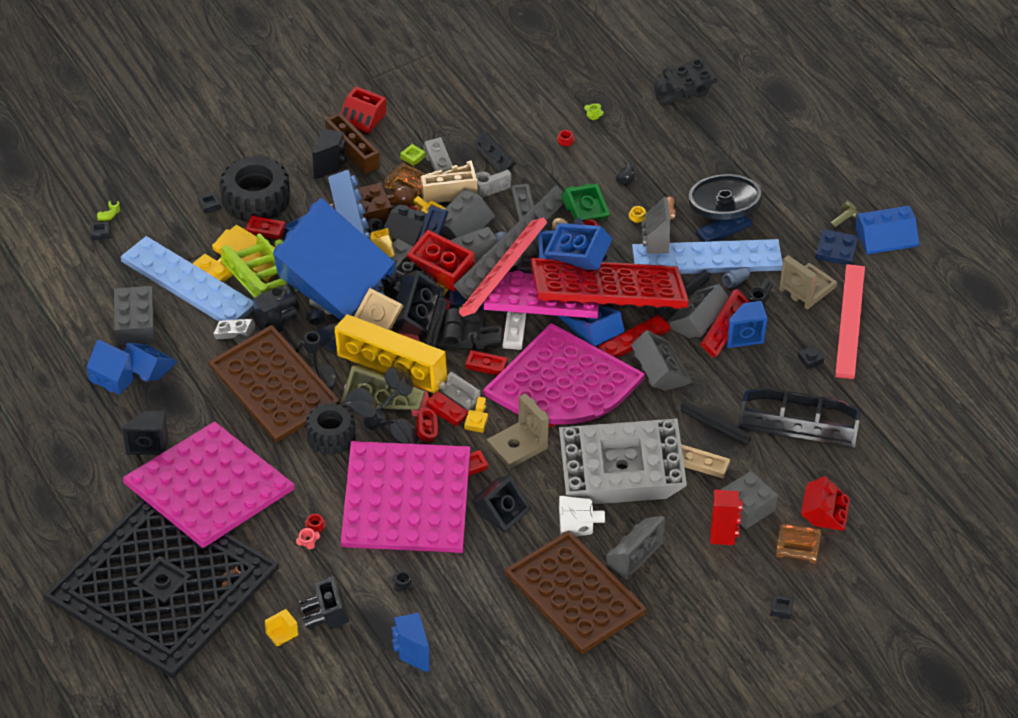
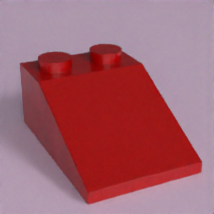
(441, 259)

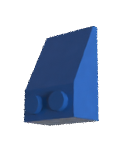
(579, 245)
(599, 329)

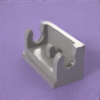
(460, 391)

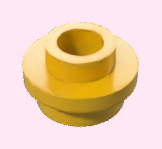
(637, 214)

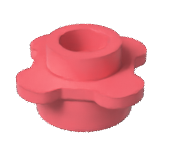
(307, 533)

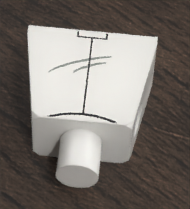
(578, 516)

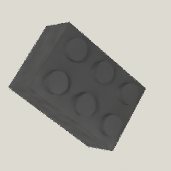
(134, 315)

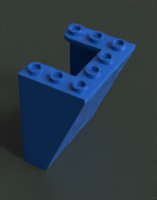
(331, 260)

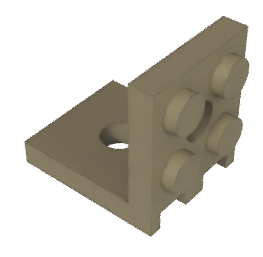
(805, 282)
(529, 435)

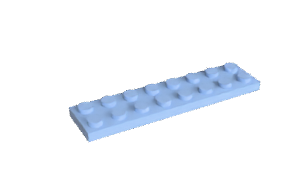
(715, 256)
(187, 281)

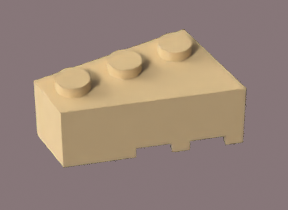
(447, 185)

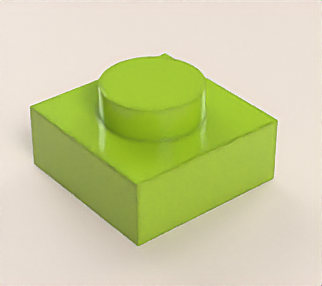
(412, 155)

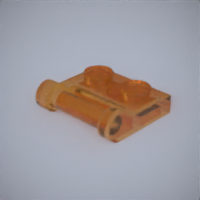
(406, 175)
(801, 538)

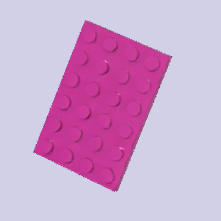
(518, 294)

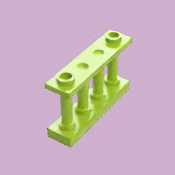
(243, 271)

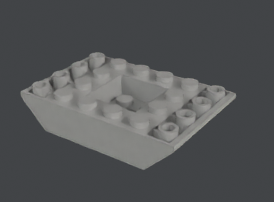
(647, 449)

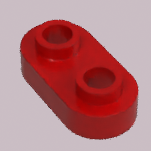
(427, 425)

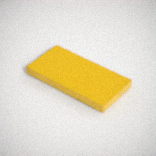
(241, 239)

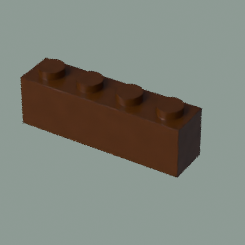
(358, 148)

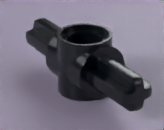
(761, 293)

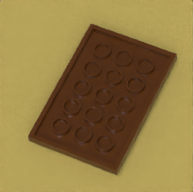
(272, 382)
(575, 592)

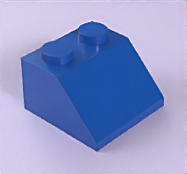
(747, 325)
(148, 361)
(110, 367)
(411, 641)

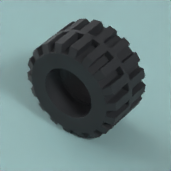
(327, 439)

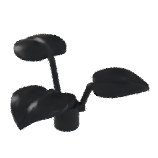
(313, 340)
(362, 403)

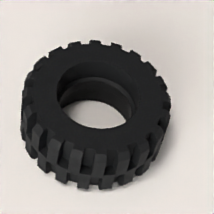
(255, 173)

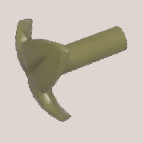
(849, 210)

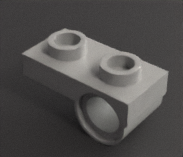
(437, 155)
(492, 184)
(235, 329)

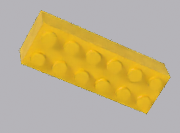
(383, 349)

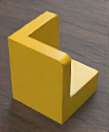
(281, 627)

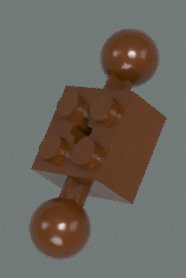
(378, 204)

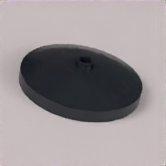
(725, 196)

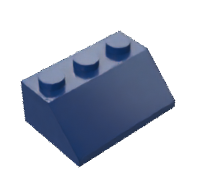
(887, 229)

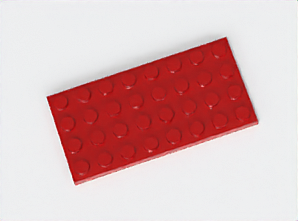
(609, 284)

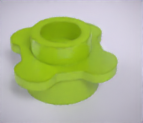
(593, 111)

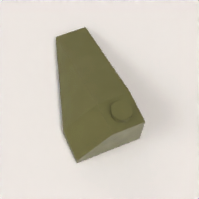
(376, 384)

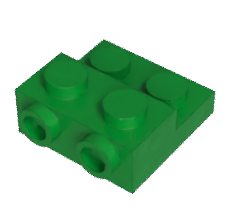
(585, 202)

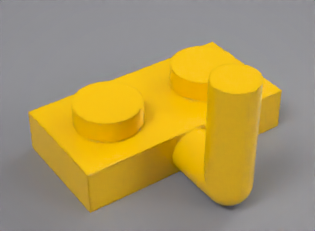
(213, 267)

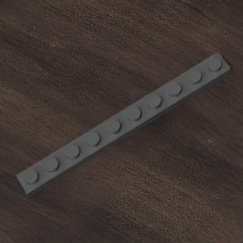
(476, 274)

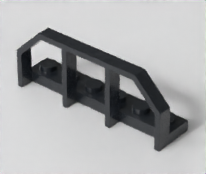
(799, 426)

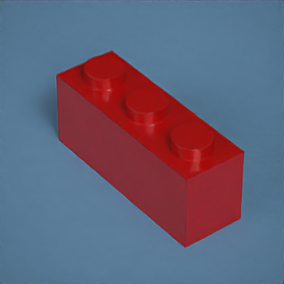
(725, 517)

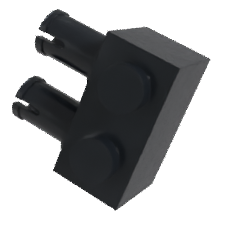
(269, 310)
(331, 605)

